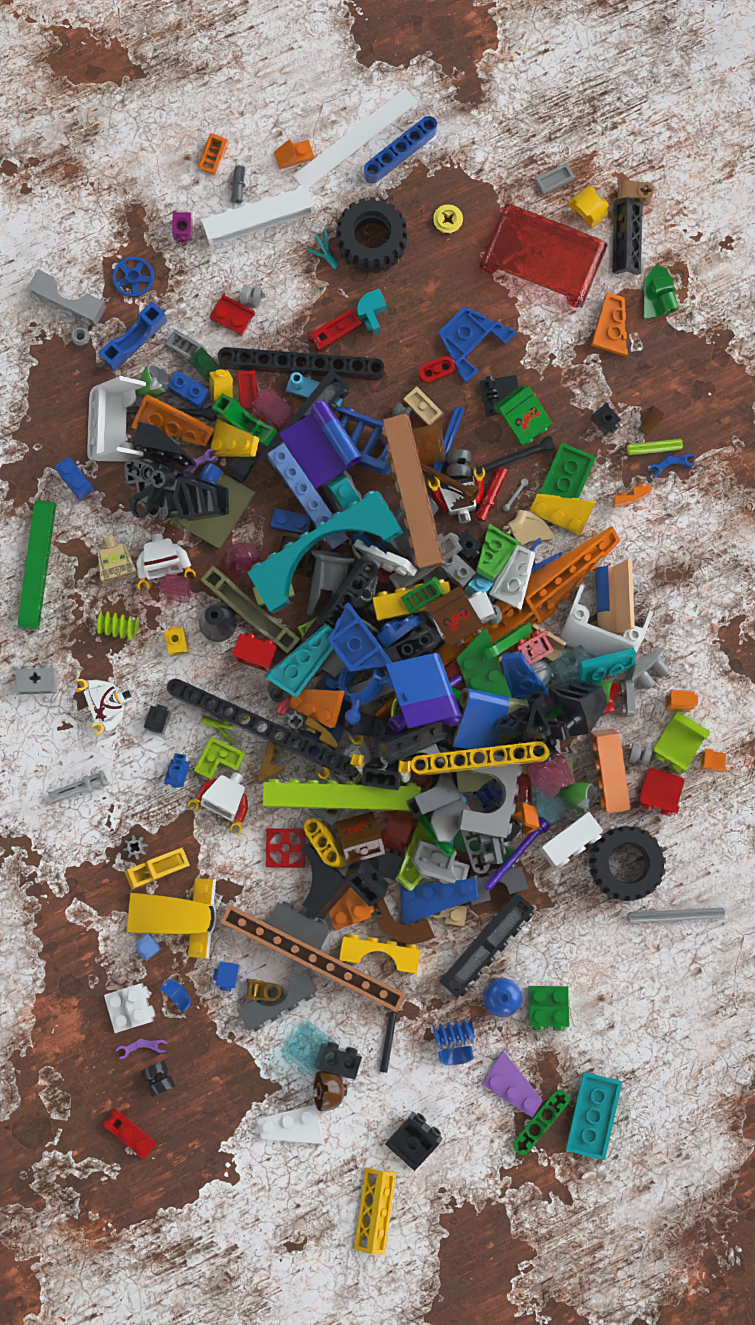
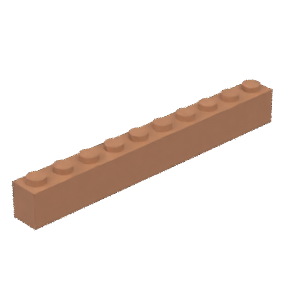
(313, 958)

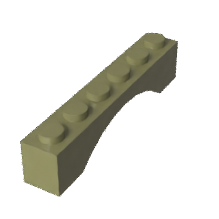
(249, 611)
(472, 782)

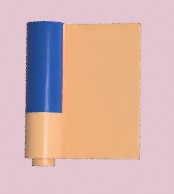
(615, 597)

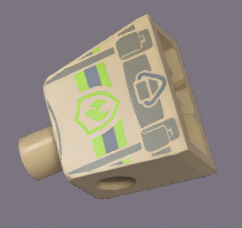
(115, 561)

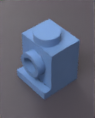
(147, 947)

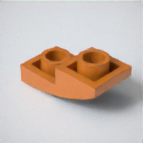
(637, 493)

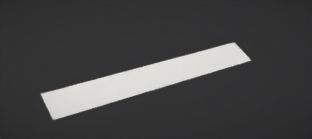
(355, 138)

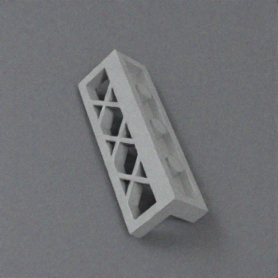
(449, 547)

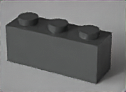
(299, 925)

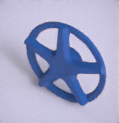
(133, 277)

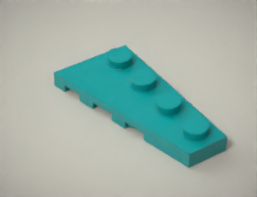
(300, 665)

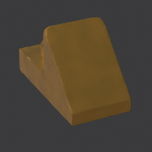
(268, 769)

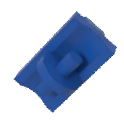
(177, 771)

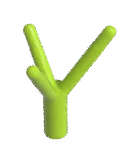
(220, 725)

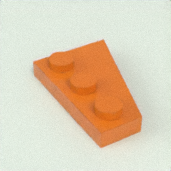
(610, 328)

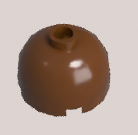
(329, 1091)

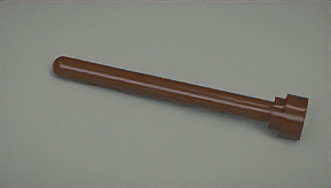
(469, 491)

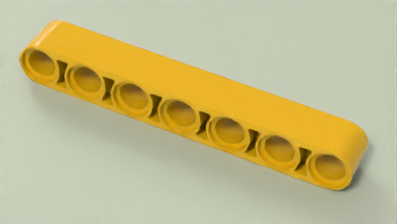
(470, 755)

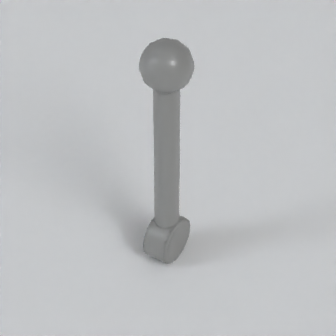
(524, 482)

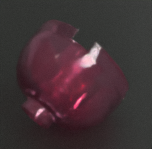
(240, 559)

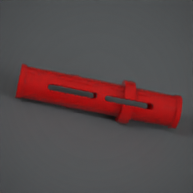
(488, 500)

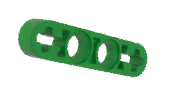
(507, 640)
(543, 1124)

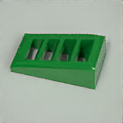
(440, 592)

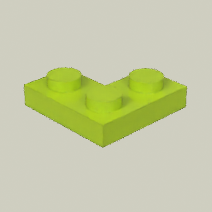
(216, 753)

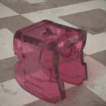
(550, 775)

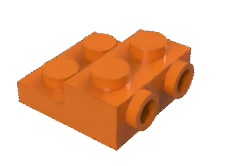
(350, 910)

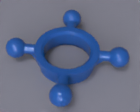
(363, 697)

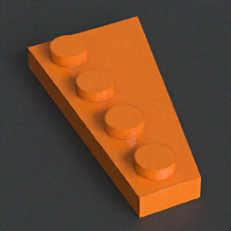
(172, 421)

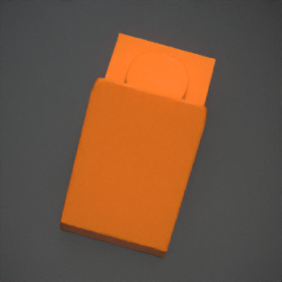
(293, 154)

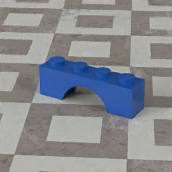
(145, 326)

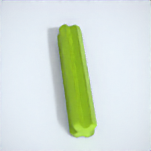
(653, 447)

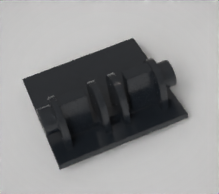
(495, 390)

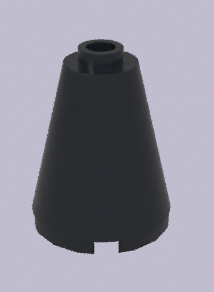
(218, 622)

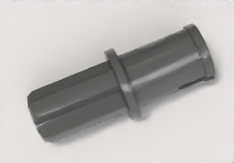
(238, 184)

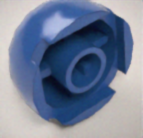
(502, 997)

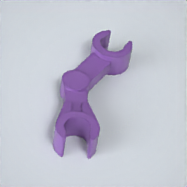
(202, 460)
(142, 1043)

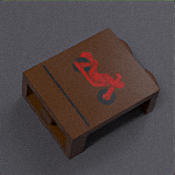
(455, 617)
(360, 837)

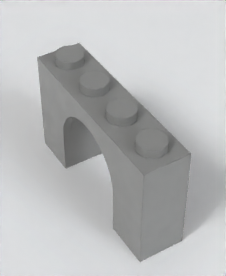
(496, 822)

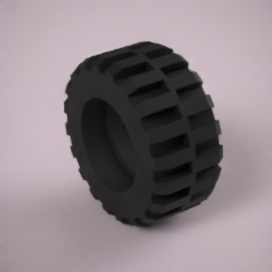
(371, 212)
(645, 844)

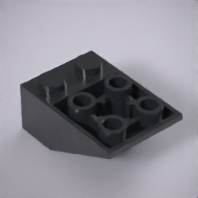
(157, 444)

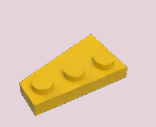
(564, 512)

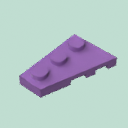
(512, 1086)

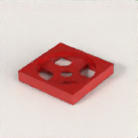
(270, 833)

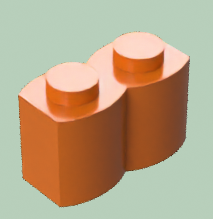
(680, 700)

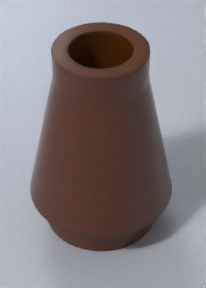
(651, 419)

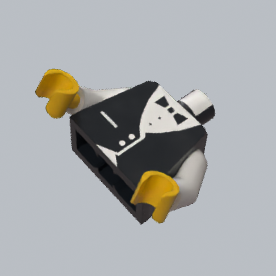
(381, 774)

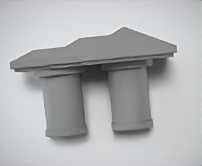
(644, 663)

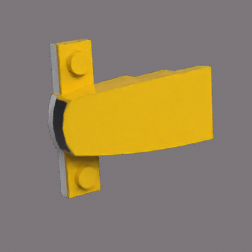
(177, 916)

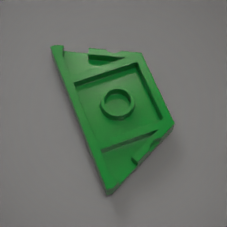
(480, 672)

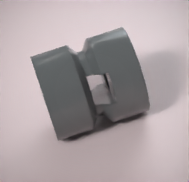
(458, 461)

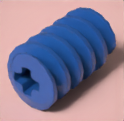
(454, 1034)

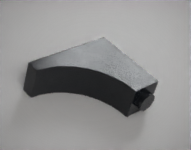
(326, 886)

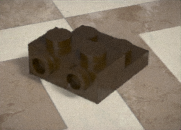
(307, 563)

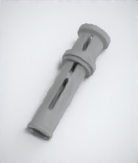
(86, 784)

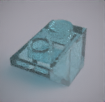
(549, 807)

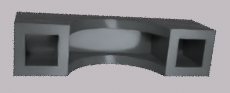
(256, 1014)

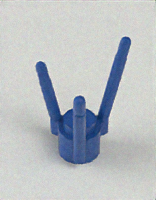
(535, 566)

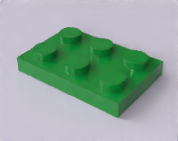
(568, 472)

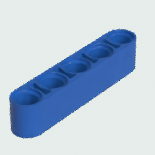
(396, 157)

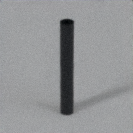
(388, 1042)

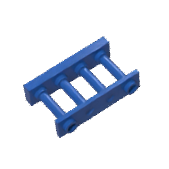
(377, 465)

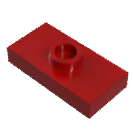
(247, 388)

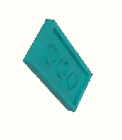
(593, 1115)

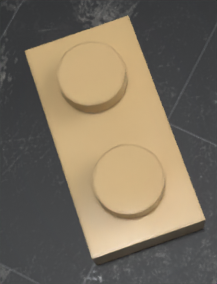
(423, 406)

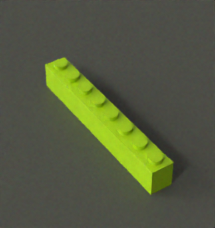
(336, 796)

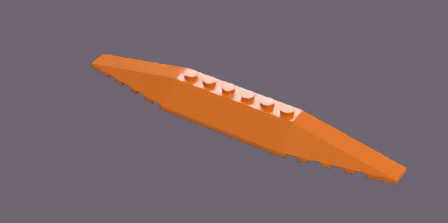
(543, 594)

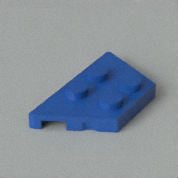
(356, 643)

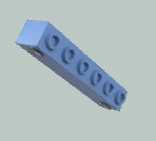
(303, 491)

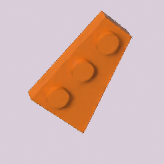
(319, 705)

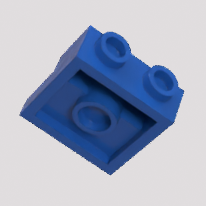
(397, 629)

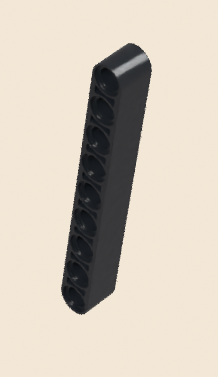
(293, 357)
(335, 605)

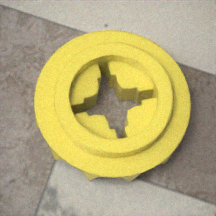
(448, 210)

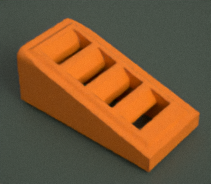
(224, 142)

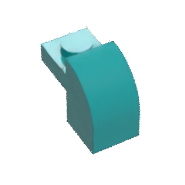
(369, 306)

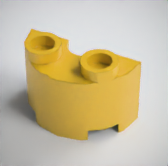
(589, 206)

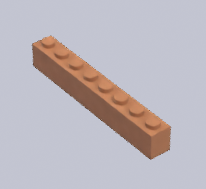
(413, 492)

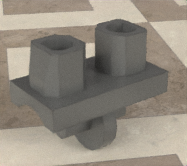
(496, 848)

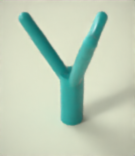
(327, 255)

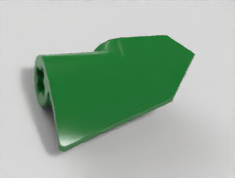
(659, 293)

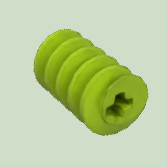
(117, 626)

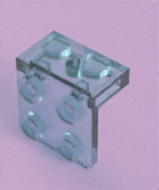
(304, 1047)

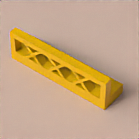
(378, 1212)

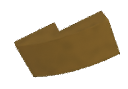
(325, 737)

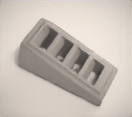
(183, 352)

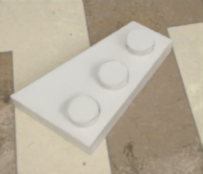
(387, 561)
(514, 578)
(292, 1125)

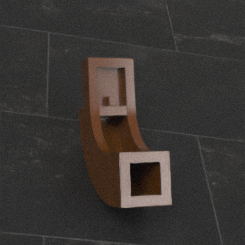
(403, 933)

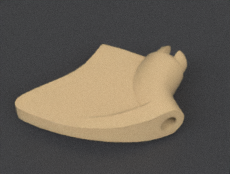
(528, 528)

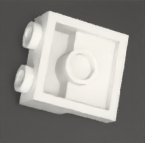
(129, 1007)

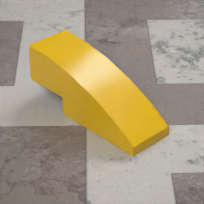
(156, 868)

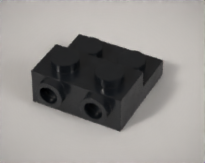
(414, 1140)

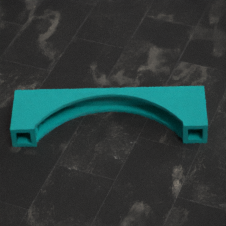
(275, 574)

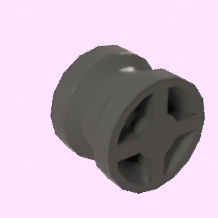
(400, 409)

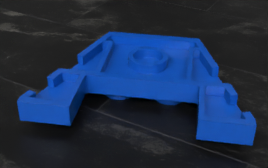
(465, 333)

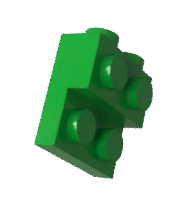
(549, 1007)

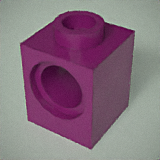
(182, 219)

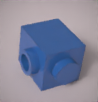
(226, 975)

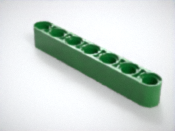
(36, 564)

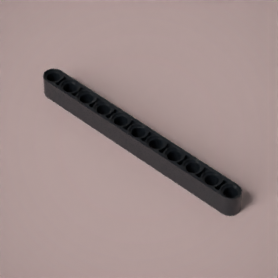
(255, 721)

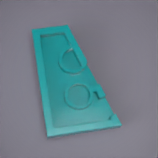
(595, 669)

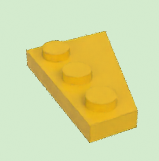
(233, 442)

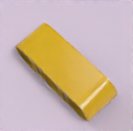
(318, 839)

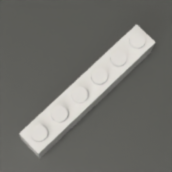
(258, 215)

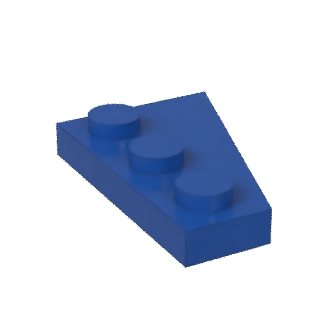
(520, 676)

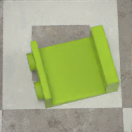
(680, 742)

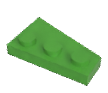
(495, 552)

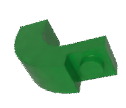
(233, 414)

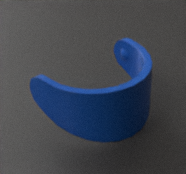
(177, 994)
(456, 1055)

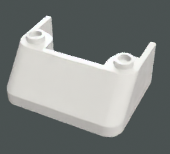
(108, 420)
(594, 639)

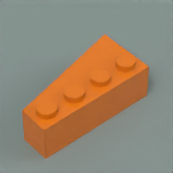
(611, 770)

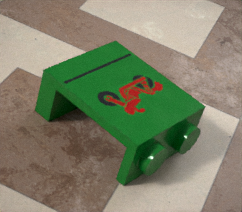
(523, 414)

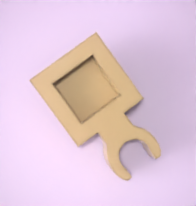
(454, 915)

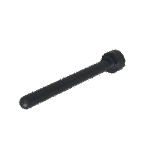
(207, 413)
(546, 445)

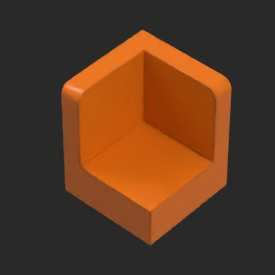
(713, 761)
(528, 816)

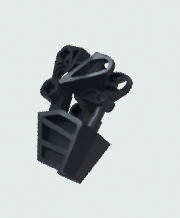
(160, 488)
(582, 707)

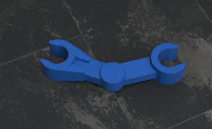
(682, 460)

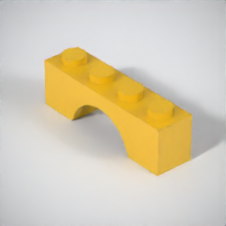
(405, 957)

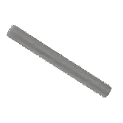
(674, 915)

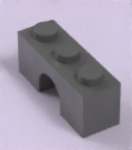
(513, 880)

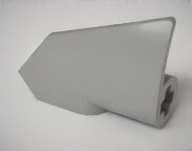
(446, 820)

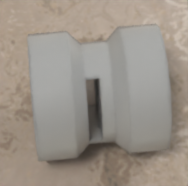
(251, 295)
(635, 753)

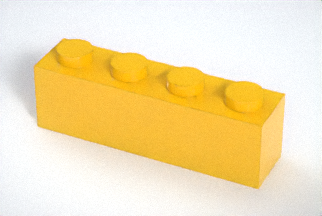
(392, 606)

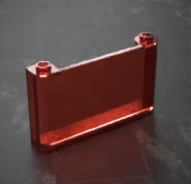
(544, 253)

